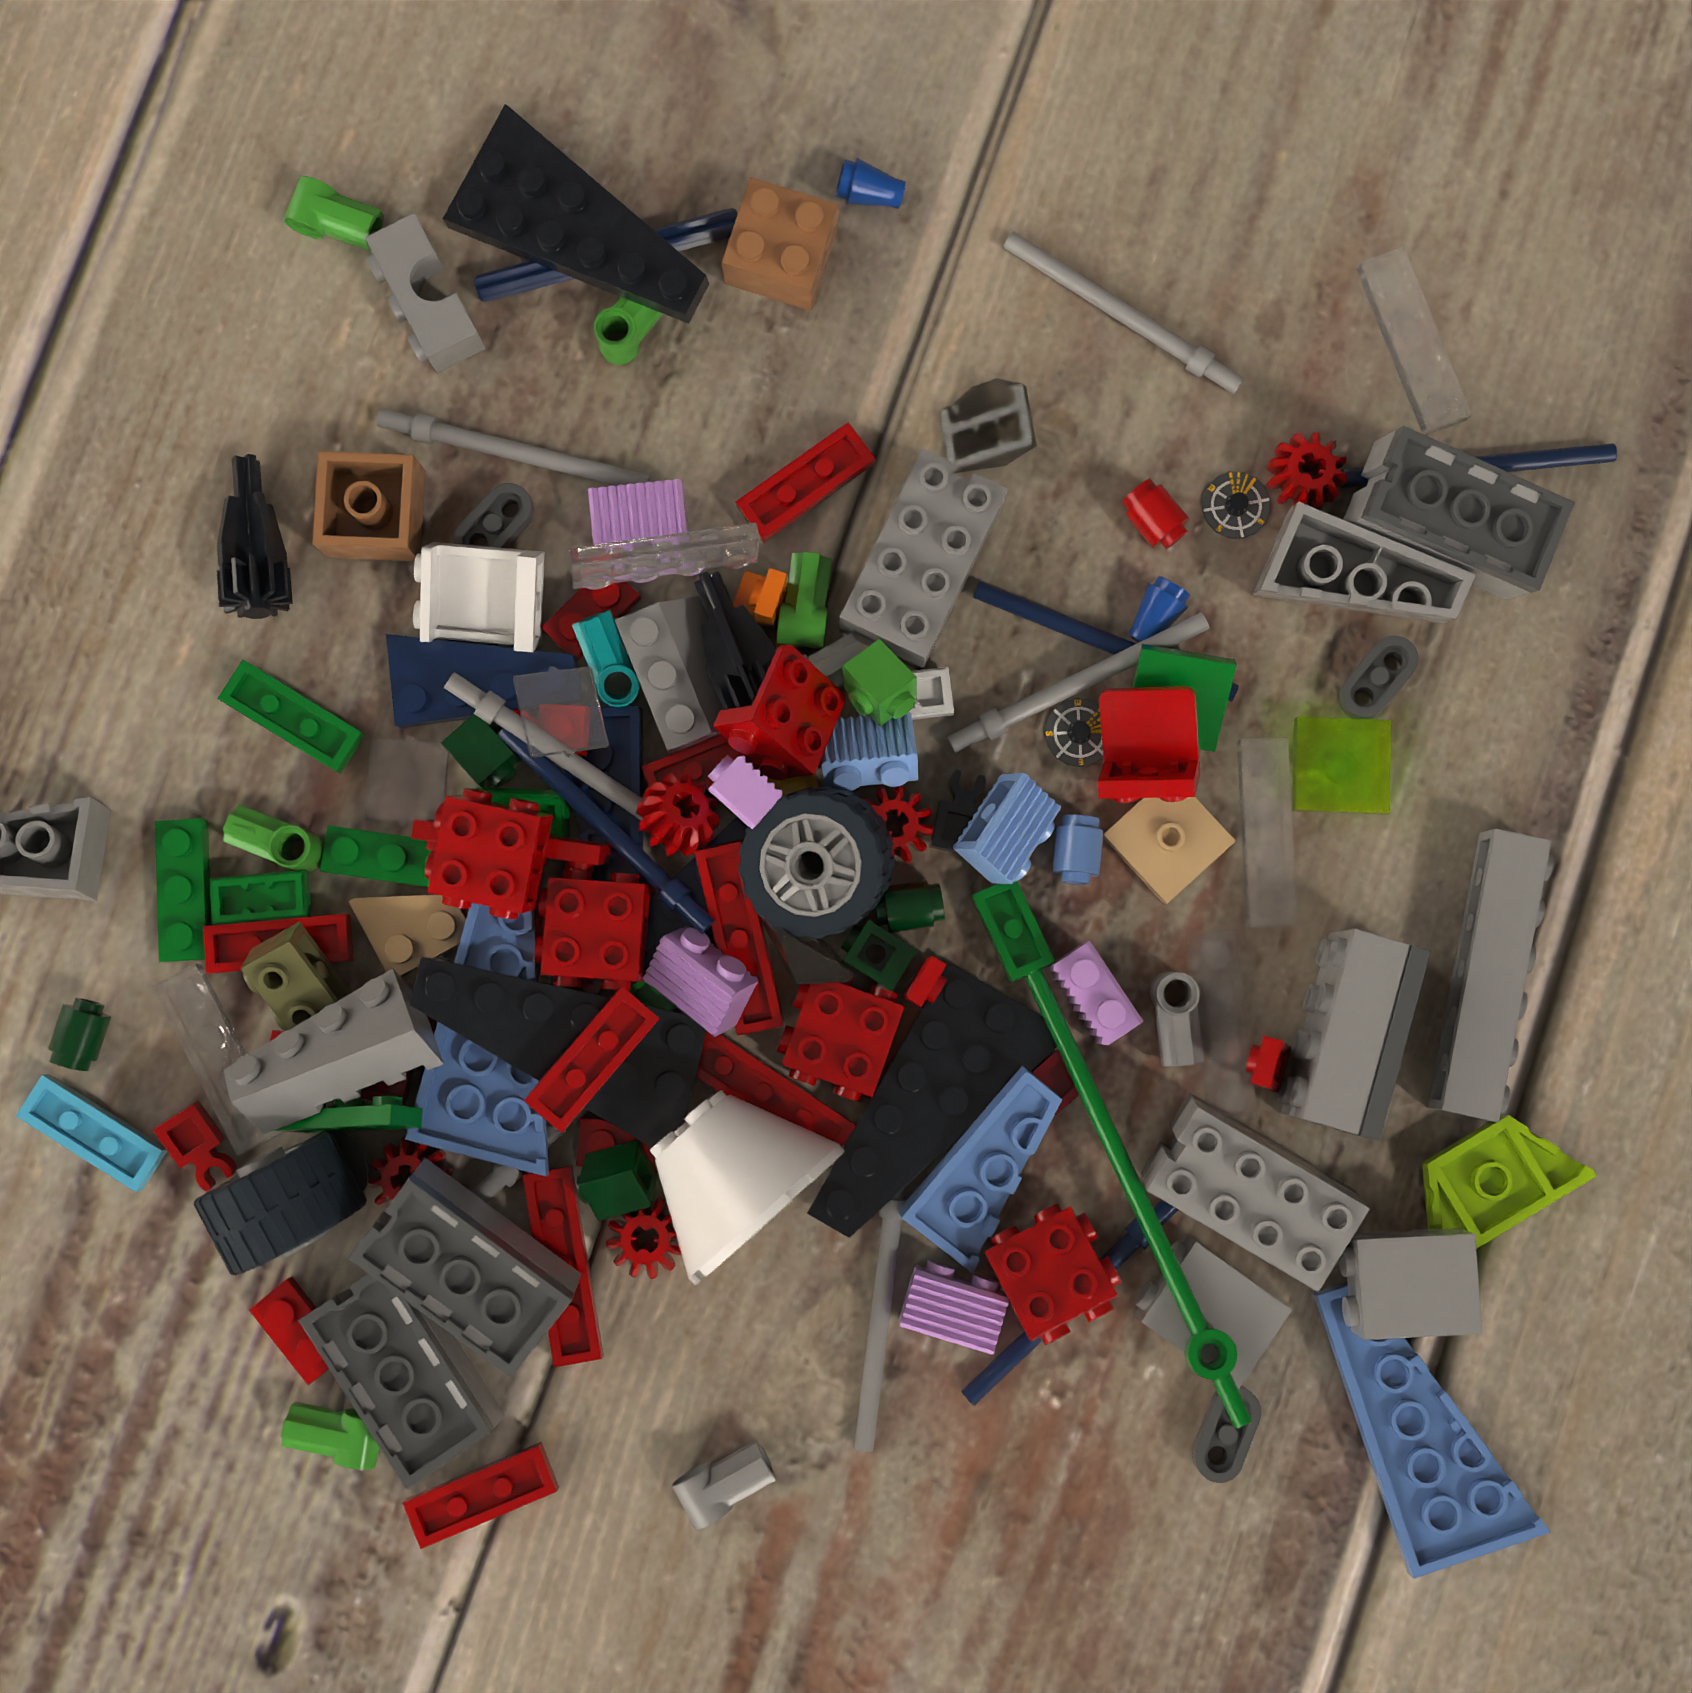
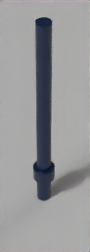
(1525, 460)
(1057, 621)
(671, 891)
(1023, 1346)

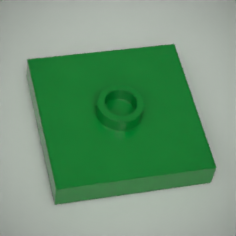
(1206, 674)

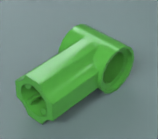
(321, 211)
(625, 317)
(804, 613)
(272, 838)
(330, 1434)

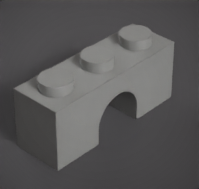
(407, 261)

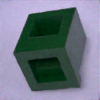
(896, 959)

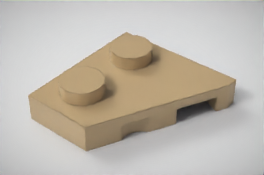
(409, 928)

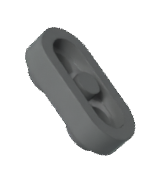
(488, 517)
(1376, 679)
(1219, 1431)

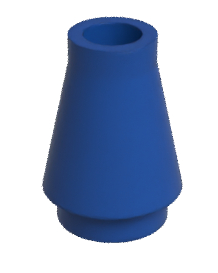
(868, 185)
(1159, 609)

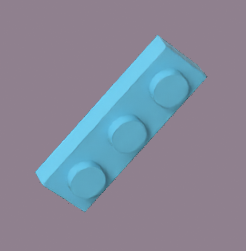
(92, 1132)

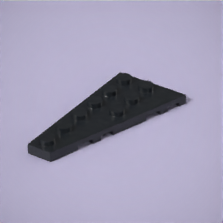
(553, 213)
(537, 1022)
(931, 1094)

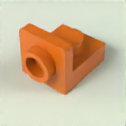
(762, 596)

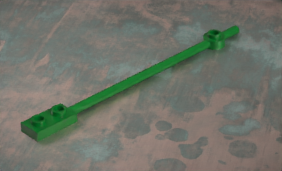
(1025, 954)

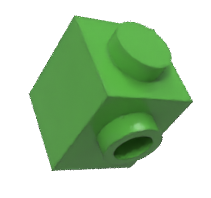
(879, 684)

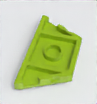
(1497, 1179)

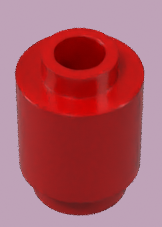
(1155, 514)

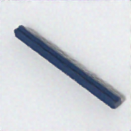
(532, 276)

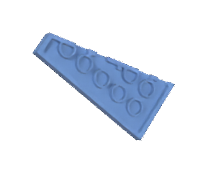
(475, 1097)
(1428, 1461)

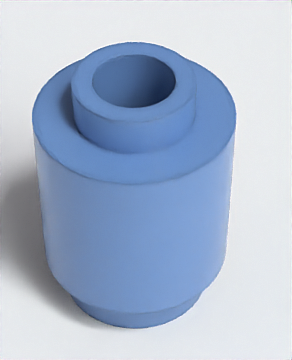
(1078, 849)

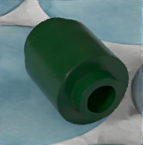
(910, 906)
(79, 1034)

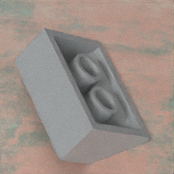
(673, 670)

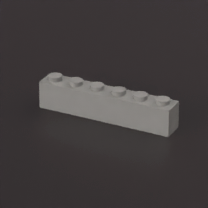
(1491, 975)

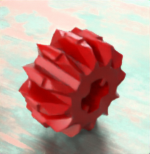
(1313, 458)
(678, 815)
(911, 818)
(398, 1162)
(647, 1253)

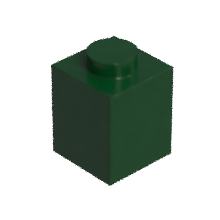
(482, 753)
(617, 1180)

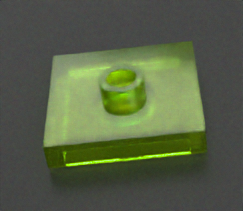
(1341, 765)

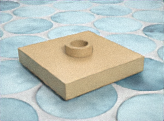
(1168, 843)

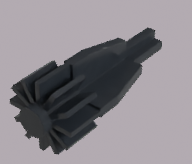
(251, 549)
(733, 645)

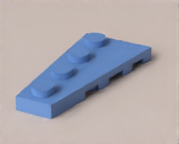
(970, 1185)

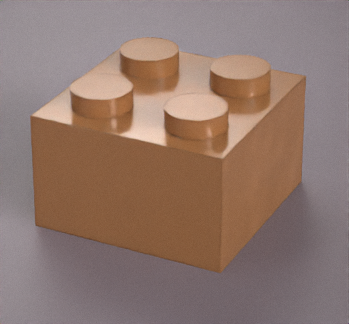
(780, 243)
(368, 506)

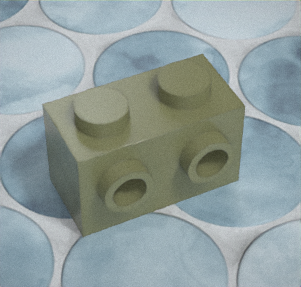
(293, 976)

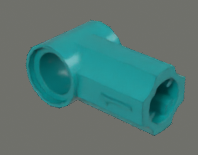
(606, 654)

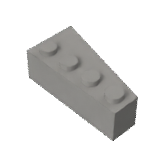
(1352, 568)
(54, 850)
(334, 1055)

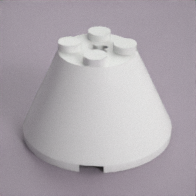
(732, 1175)

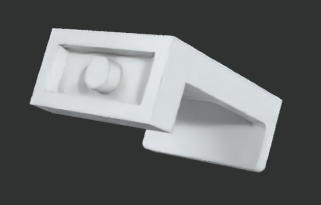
(480, 594)

